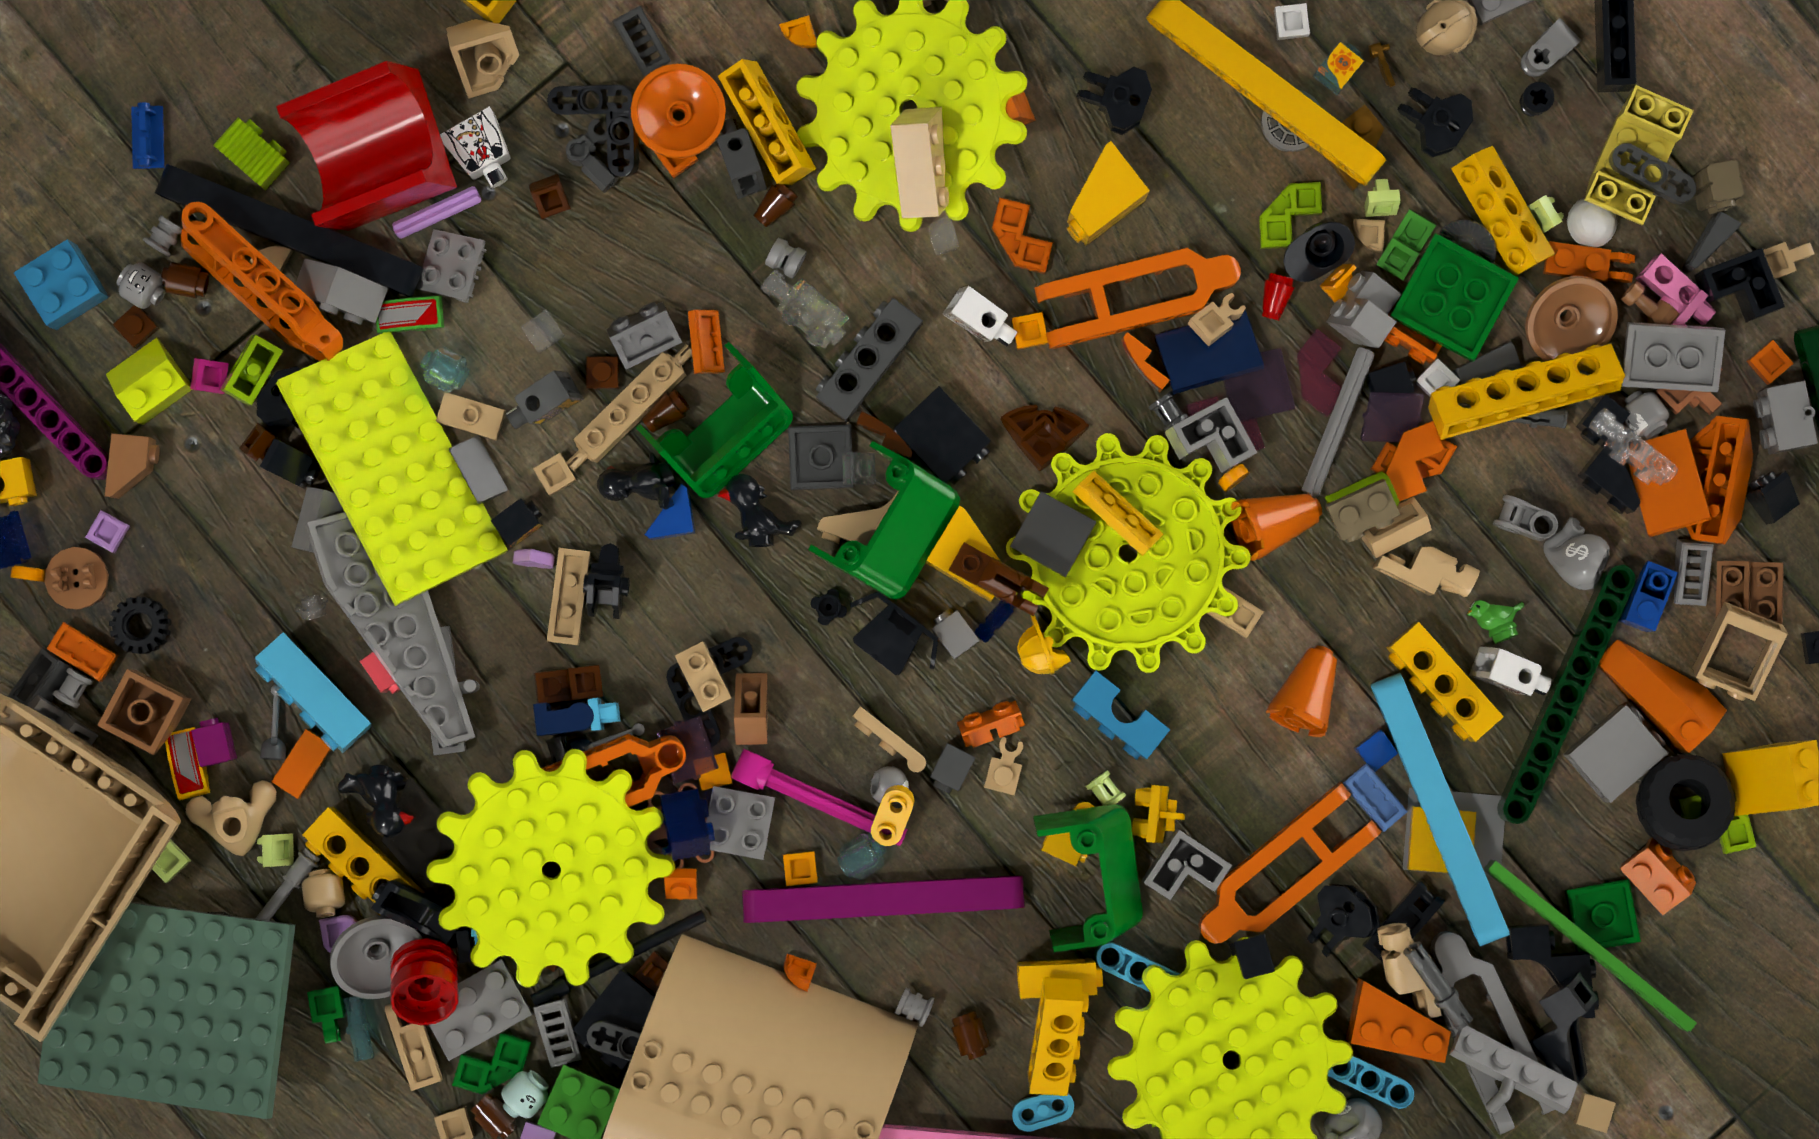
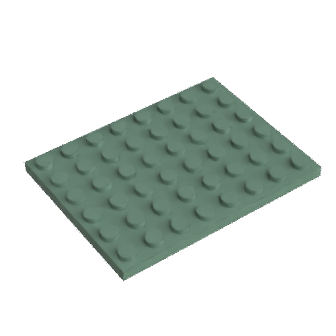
(178, 1013)

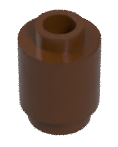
(185, 280)
(970, 1035)
(493, 1118)

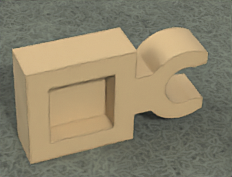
(1215, 321)
(1003, 772)

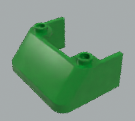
(729, 435)
(904, 534)
(1109, 833)

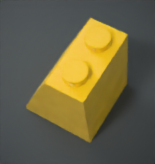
(1106, 196)
(958, 531)
(1774, 777)

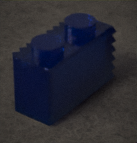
(686, 824)

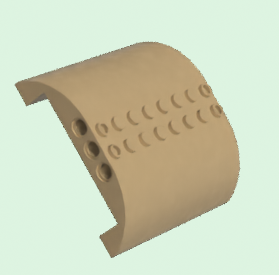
(71, 858)
(756, 1057)

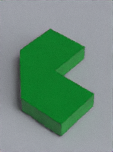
(482, 1075)

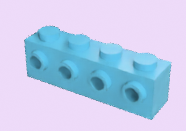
(312, 692)

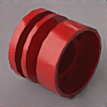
(424, 982)

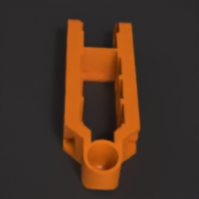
(223, 256)
(1210, 275)
(656, 758)
(1228, 917)

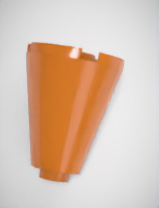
(1273, 521)
(1307, 694)

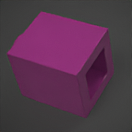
(213, 743)

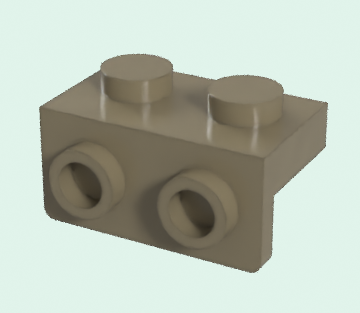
(1362, 511)

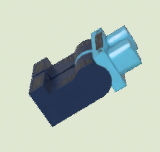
(575, 718)

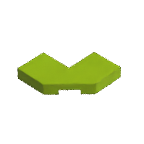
(1294, 200)
(1737, 836)

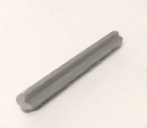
(1338, 422)

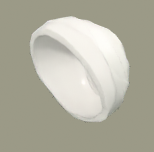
(1591, 224)

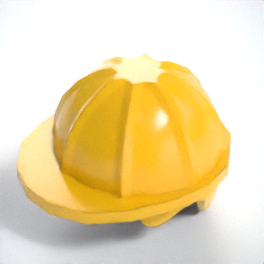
(1037, 651)

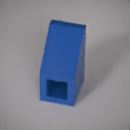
(1648, 597)

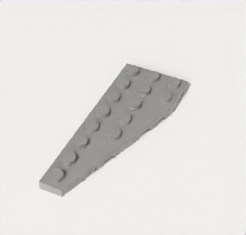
(401, 636)

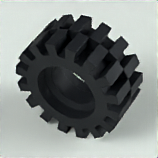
(121, 621)

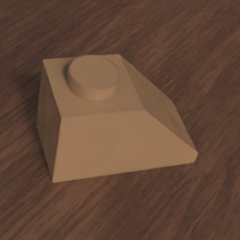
(129, 462)
(751, 708)

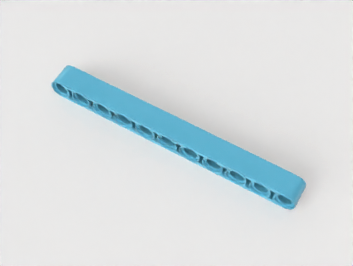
(1351, 1076)

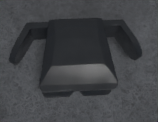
(891, 635)

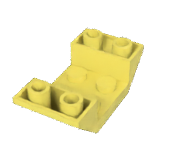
(1651, 125)

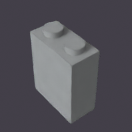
(1616, 753)

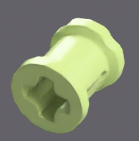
(1105, 789)

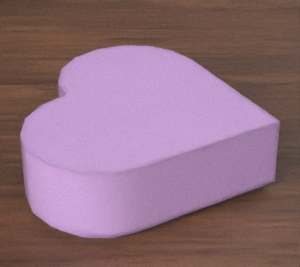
(533, 558)
(333, 927)

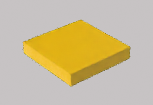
(1422, 850)

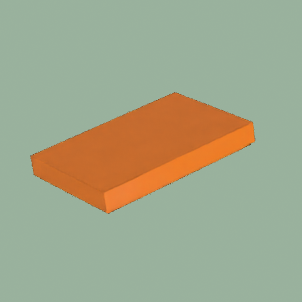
(1680, 500)

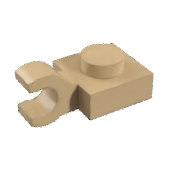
(1782, 259)

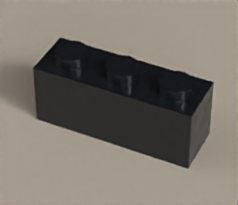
(1615, 45)

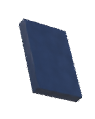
(1195, 364)

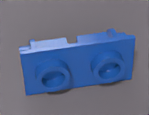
(147, 136)

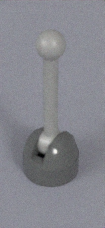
(273, 747)

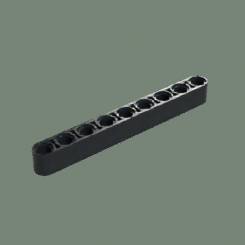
(291, 231)

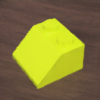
(148, 382)

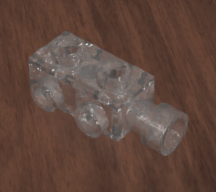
(807, 309)
(1637, 454)

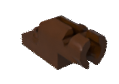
(996, 578)

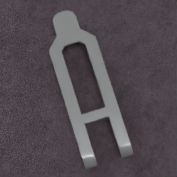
(1457, 963)

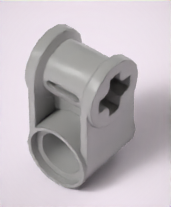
(1552, 46)
(1523, 519)

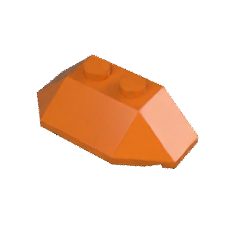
(1724, 466)

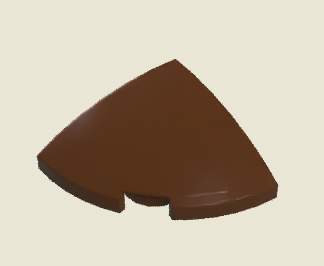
(1043, 432)

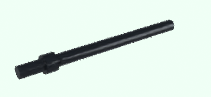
(561, 987)

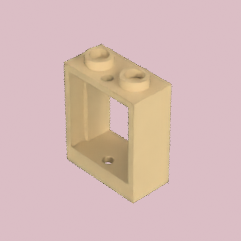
(1754, 624)

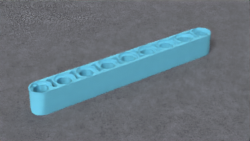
(1440, 809)

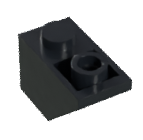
(1772, 496)

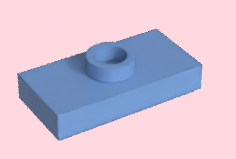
(1374, 797)

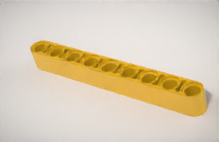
(1266, 89)

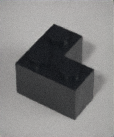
(1748, 279)

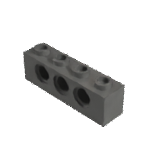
(847, 402)

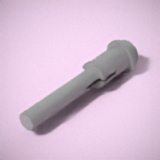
(292, 879)

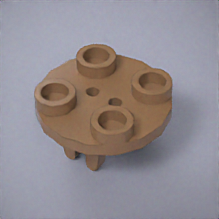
(91, 577)

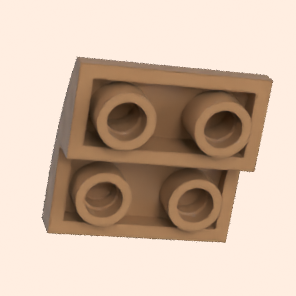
(1752, 587)

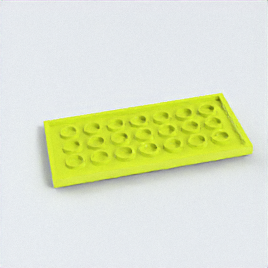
(391, 467)

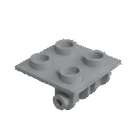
(451, 265)
(740, 822)

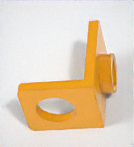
(1336, 284)

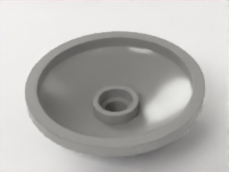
(366, 969)

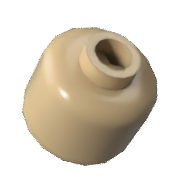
(323, 893)

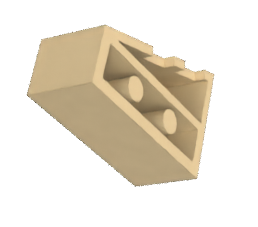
(920, 162)

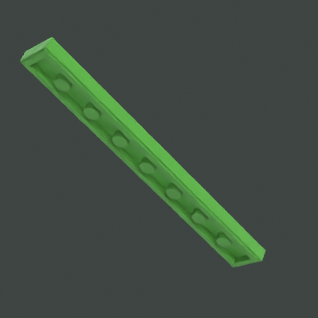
(1589, 945)

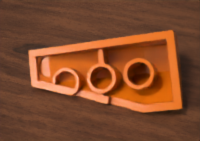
(1671, 701)

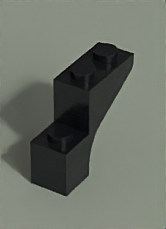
(1602, 472)
(410, 907)
(1535, 944)
(1561, 1041)

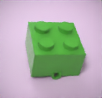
(579, 1105)

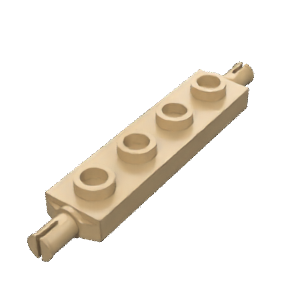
(629, 407)

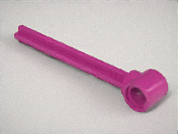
(759, 772)

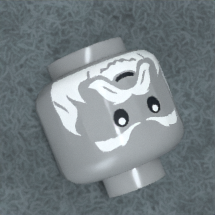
(1646, 415)

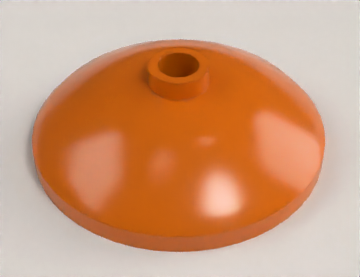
(672, 90)

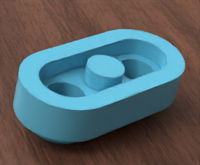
(1044, 1114)

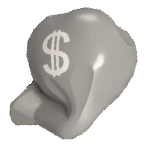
(1576, 555)
(1357, 1121)

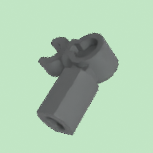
(579, 154)

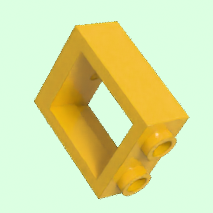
(1031, 975)

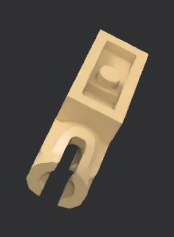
(1428, 571)
(1399, 970)

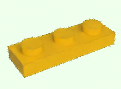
(1118, 513)

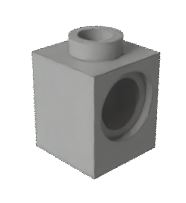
(954, 633)

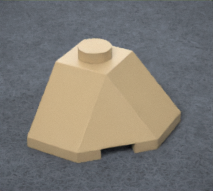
(482, 54)

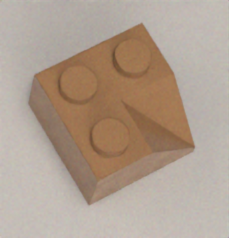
(143, 711)

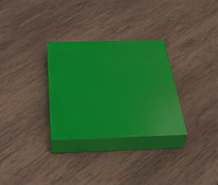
(1604, 913)

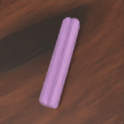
(436, 212)

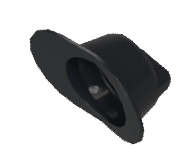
(1318, 251)

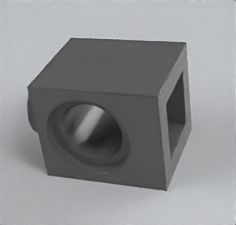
(951, 768)

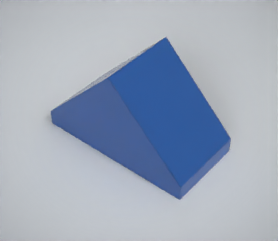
(675, 520)

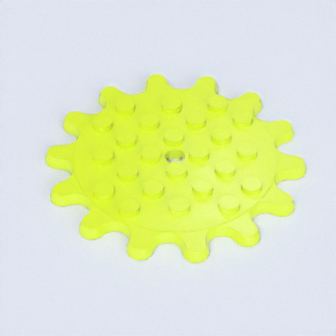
(902, 60)
(1157, 594)
(539, 821)
(1215, 1011)

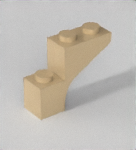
(853, 526)

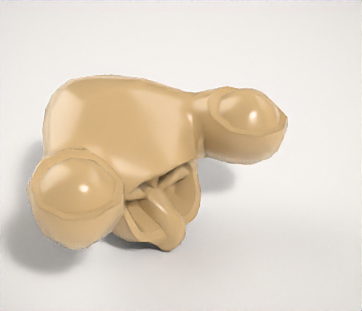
(231, 819)

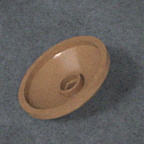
(1588, 320)

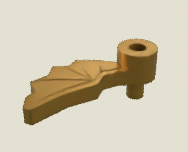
(1376, 50)

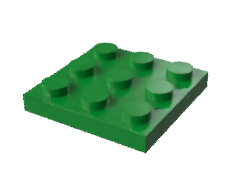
(1454, 297)

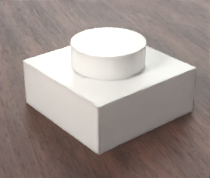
(1291, 21)
(1436, 376)

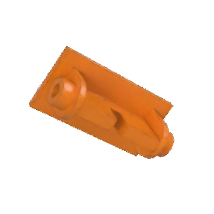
(1003, 716)

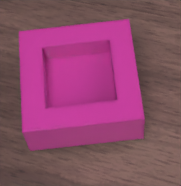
(208, 375)

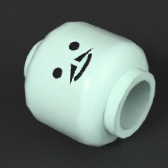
(524, 1094)

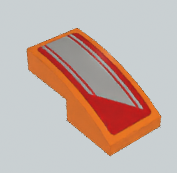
(1138, 354)

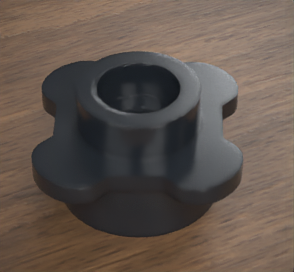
(825, 615)

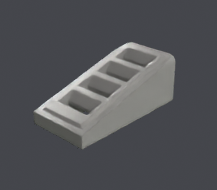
(1681, 561)
(553, 1006)

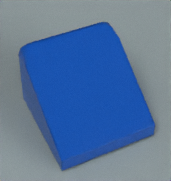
(1376, 750)

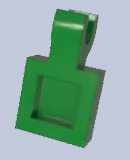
(326, 1007)

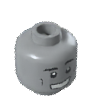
(141, 285)

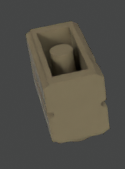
(1718, 187)

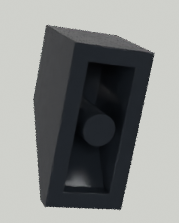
(290, 464)

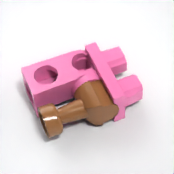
(1678, 295)

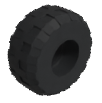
(1706, 781)

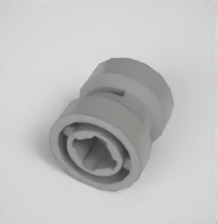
(785, 257)

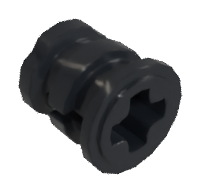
(1546, 99)

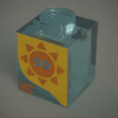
(1339, 67)

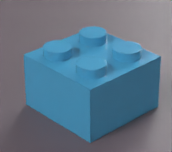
(61, 284)

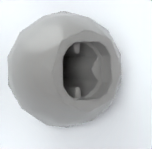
(885, 778)

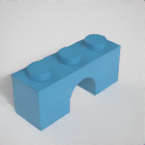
(1095, 701)

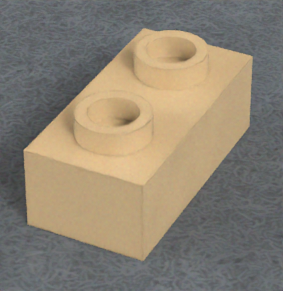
(1406, 527)
(703, 676)

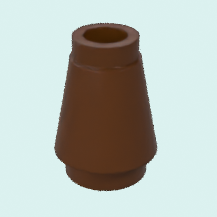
(775, 203)
(667, 410)

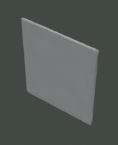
(1488, 827)

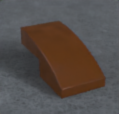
(891, 441)
(568, 684)

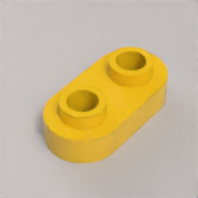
(892, 818)

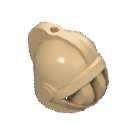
(1446, 26)

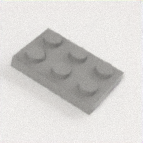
(1673, 357)
(486, 1007)

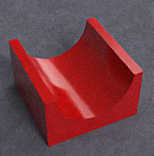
(371, 144)

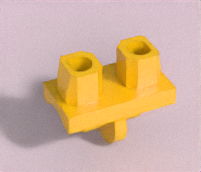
(1159, 813)

